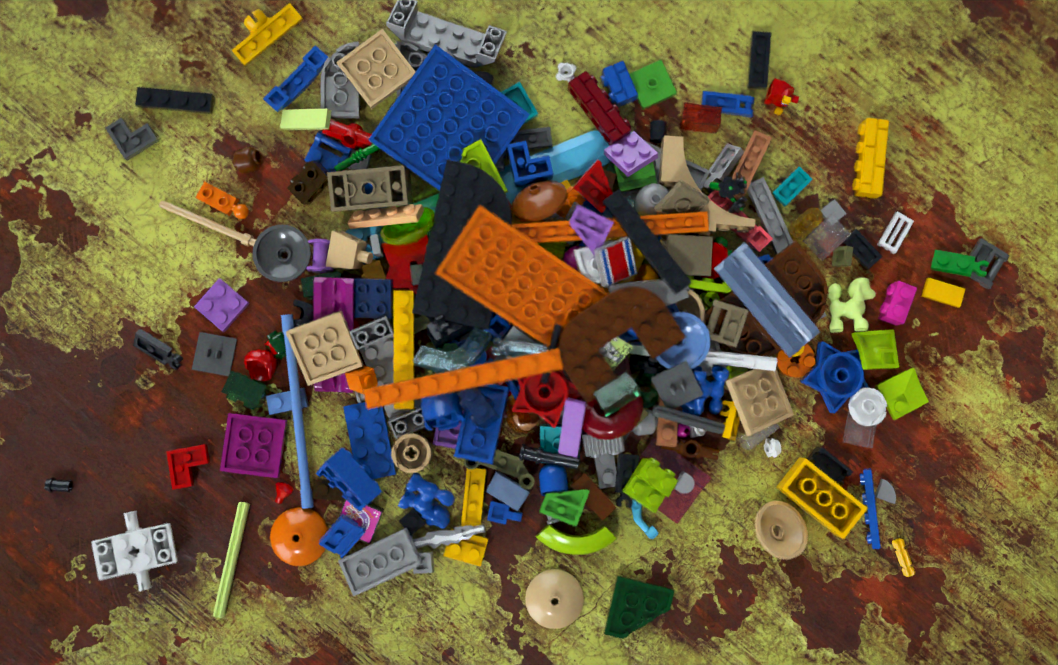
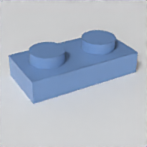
(281, 402)

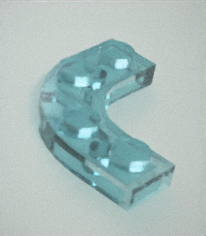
(457, 359)

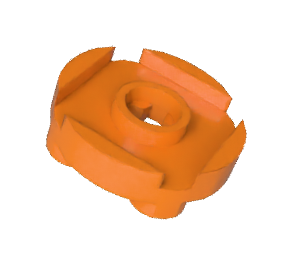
(791, 369)

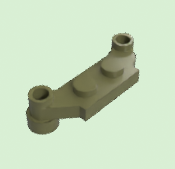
(507, 464)

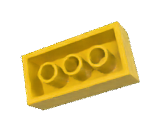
(821, 497)

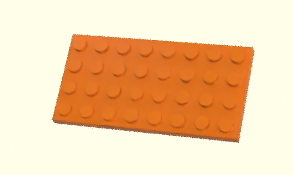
(516, 277)

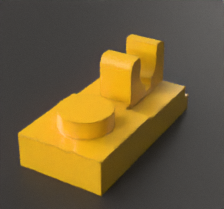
(732, 421)

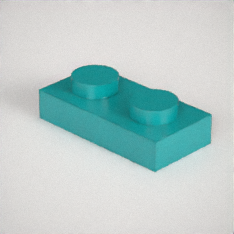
(792, 186)

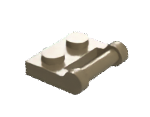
(731, 325)

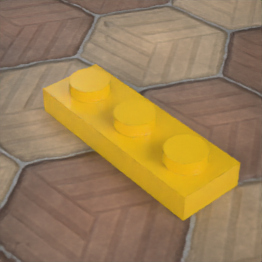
(473, 497)

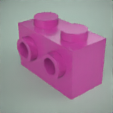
(897, 303)

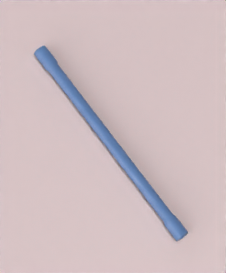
(306, 491)

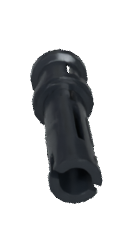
(539, 455)

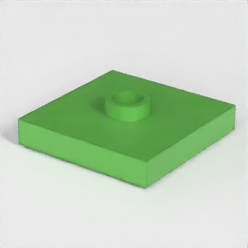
(652, 84)

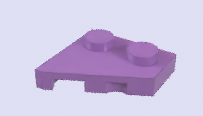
(590, 227)

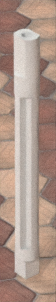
(724, 358)

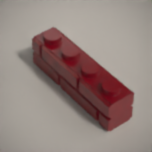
(598, 108)

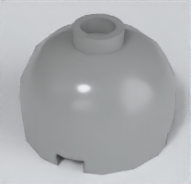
(648, 198)

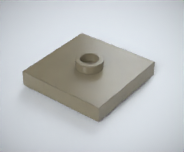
(682, 199)

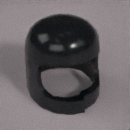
(307, 313)

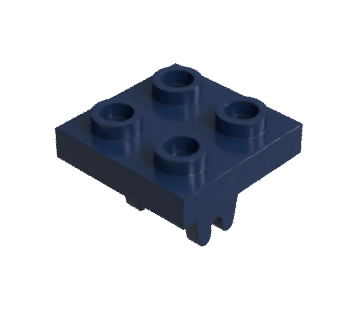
(373, 298)

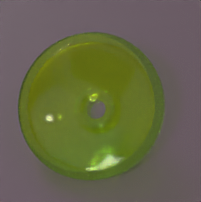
(408, 232)

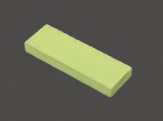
(305, 119)

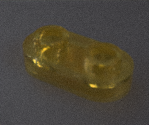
(805, 224)

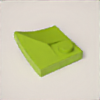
(877, 349)
(902, 393)

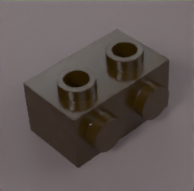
(309, 182)

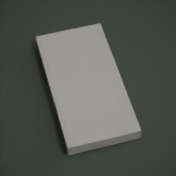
(380, 561)

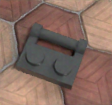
(985, 251)

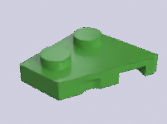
(565, 505)

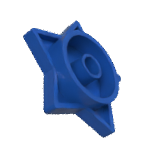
(835, 375)

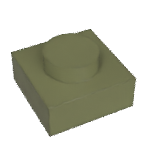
(842, 256)

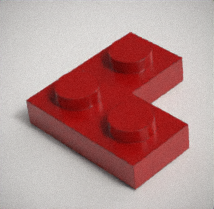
(182, 460)

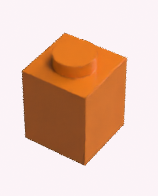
(361, 378)

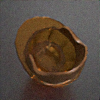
(520, 421)

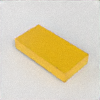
(943, 292)

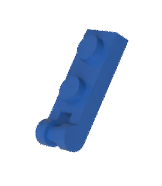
(729, 102)

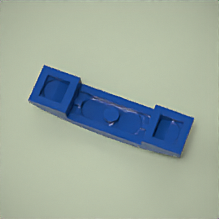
(298, 81)

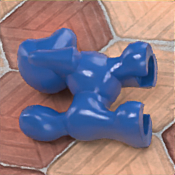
(714, 389)
(424, 502)

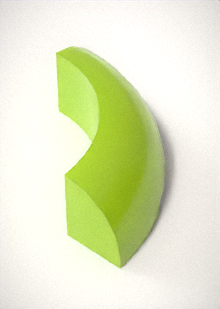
(576, 544)

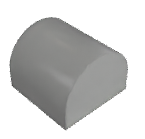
(685, 483)

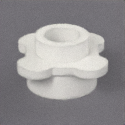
(570, 68)
(772, 447)

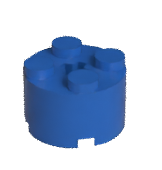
(441, 411)

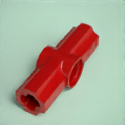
(350, 135)

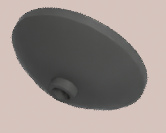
(269, 250)

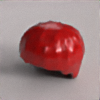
(260, 364)

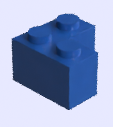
(527, 170)

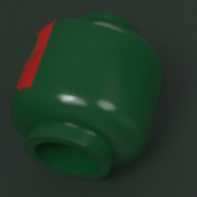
(276, 344)

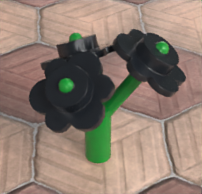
(731, 187)

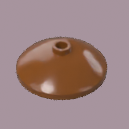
(539, 200)

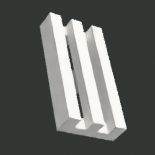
(887, 246)

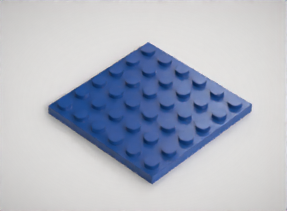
(443, 114)

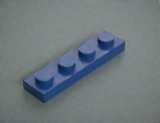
(870, 516)

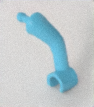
(636, 511)

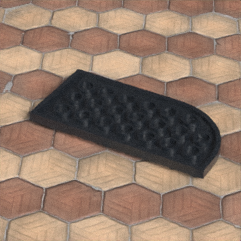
(460, 194)

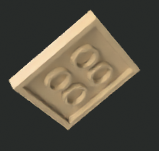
(376, 68)
(324, 348)
(759, 399)

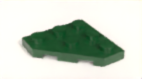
(635, 605)

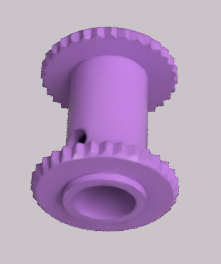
(320, 253)

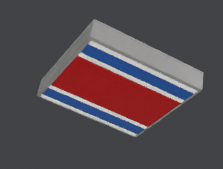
(615, 261)

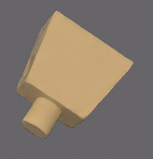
(347, 251)

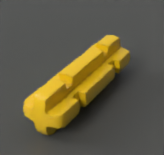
(903, 557)

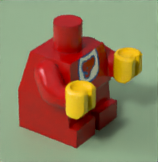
(780, 94)

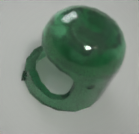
(651, 398)

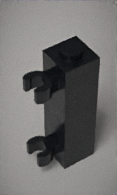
(446, 331)

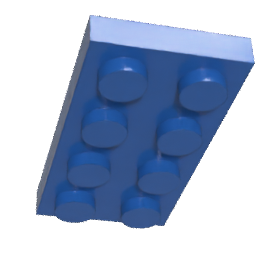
(370, 439)
(479, 443)

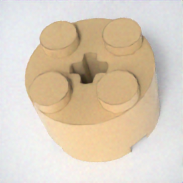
(407, 462)

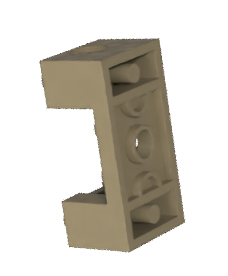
(390, 188)

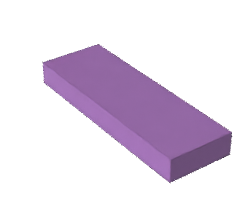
(572, 427)

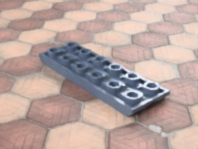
(766, 300)

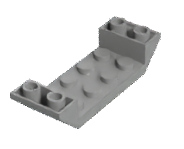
(458, 41)
(377, 349)

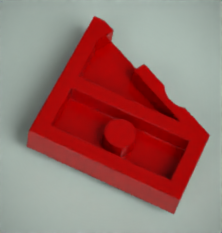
(594, 186)

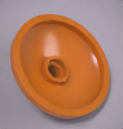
(308, 526)

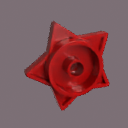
(399, 261)
(545, 404)

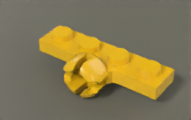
(265, 32)

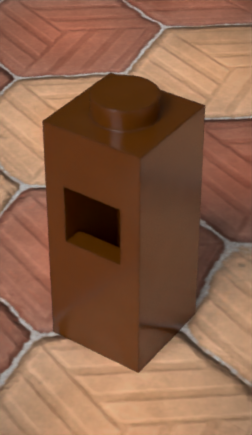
(596, 498)

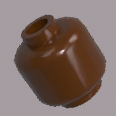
(247, 160)

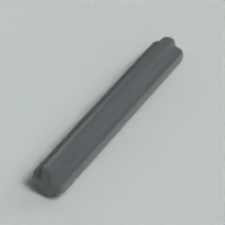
(688, 419)

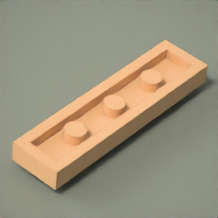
(386, 216)

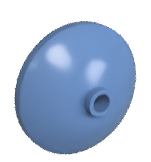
(692, 348)

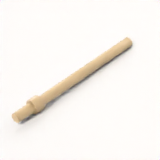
(245, 238)

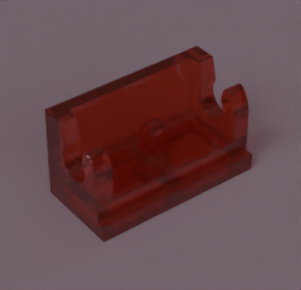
(700, 118)

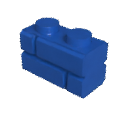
(619, 84)

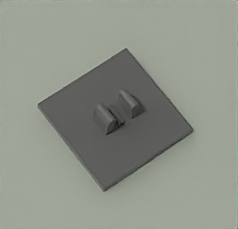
(214, 354)
(677, 385)

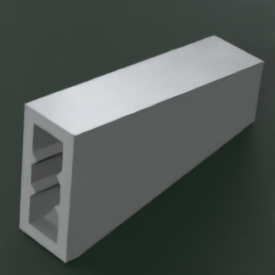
(658, 287)

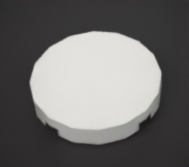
(867, 407)

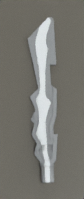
(446, 537)

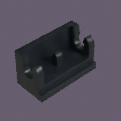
(829, 465)

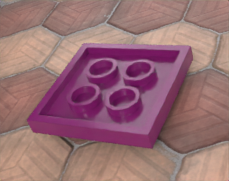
(253, 445)

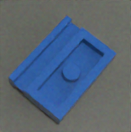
(342, 536)

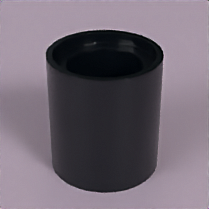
(657, 130)

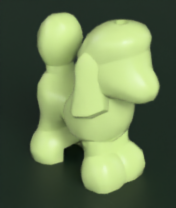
(854, 308)

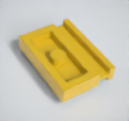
(468, 551)

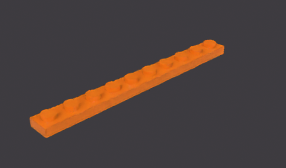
(659, 224)
(463, 378)

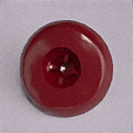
(616, 424)

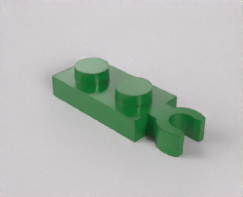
(957, 264)

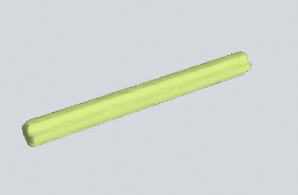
(231, 559)

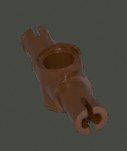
(698, 449)

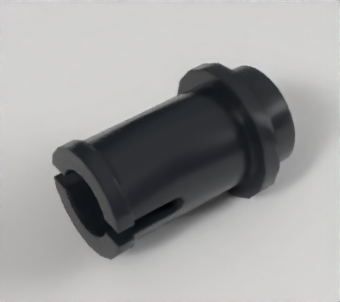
(58, 485)

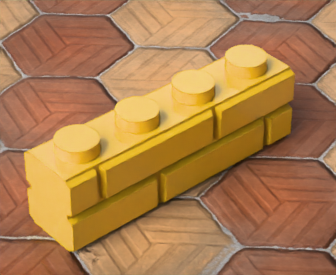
(871, 158)

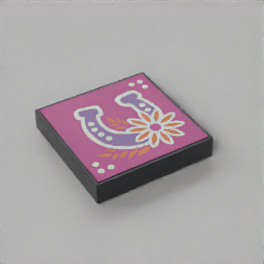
(368, 517)

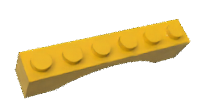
(403, 341)

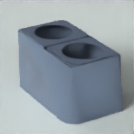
(507, 490)

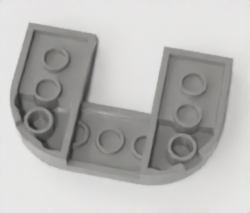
(337, 90)

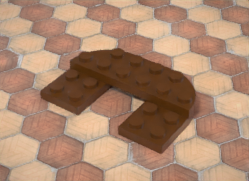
(801, 281)
(604, 322)

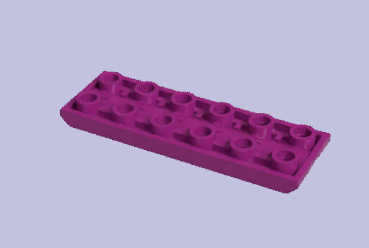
(331, 297)

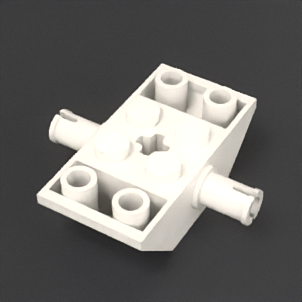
(119, 553)

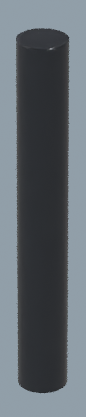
(553, 345)

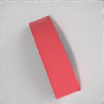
(756, 237)

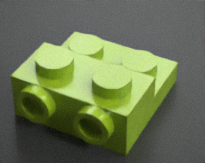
(650, 484)

